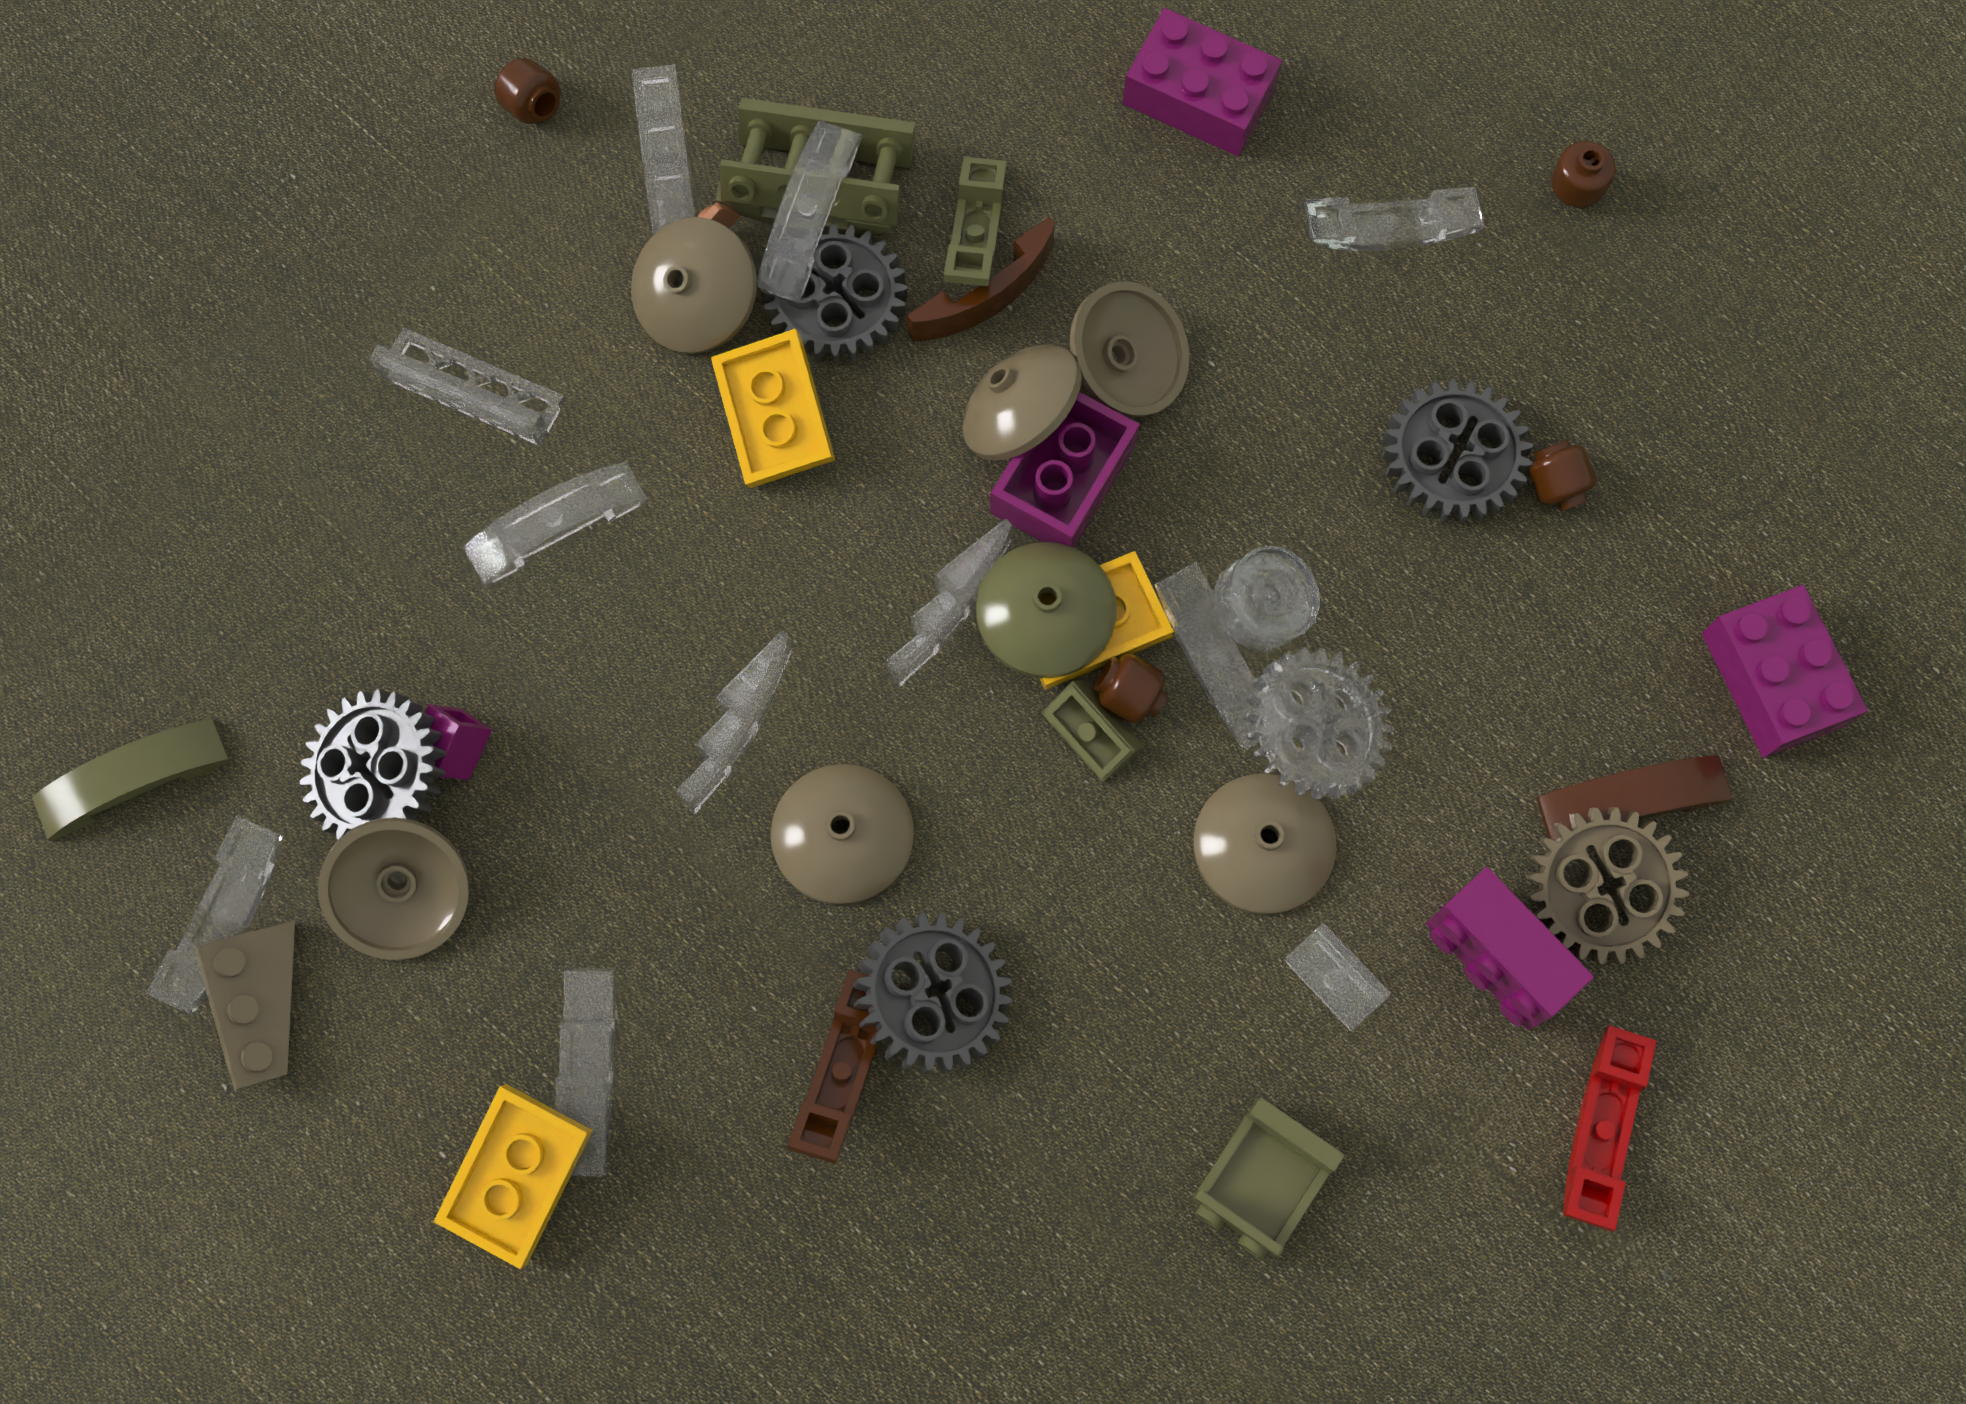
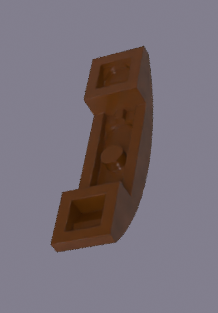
(943, 318)
(1646, 790)
(837, 1080)

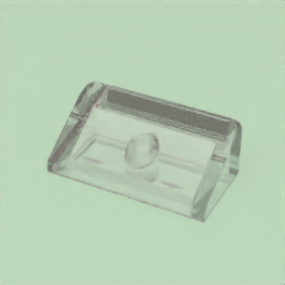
(1337, 977)

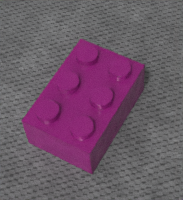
(1201, 81)
(1066, 476)
(1783, 671)
(1508, 951)

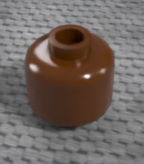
(527, 91)
(1583, 174)
(1562, 475)
(1131, 688)

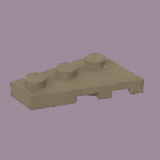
(251, 1000)

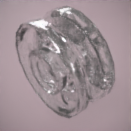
(1290, 595)

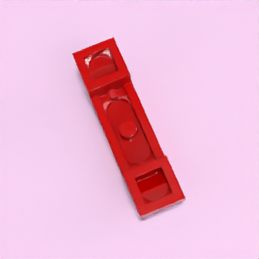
(1605, 1128)

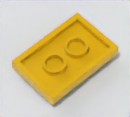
(772, 408)
(1138, 619)
(513, 1176)

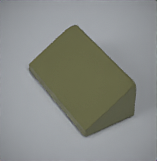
(1092, 730)

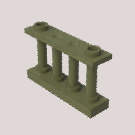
(788, 129)

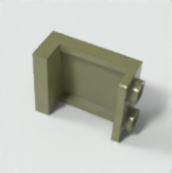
(1265, 1179)

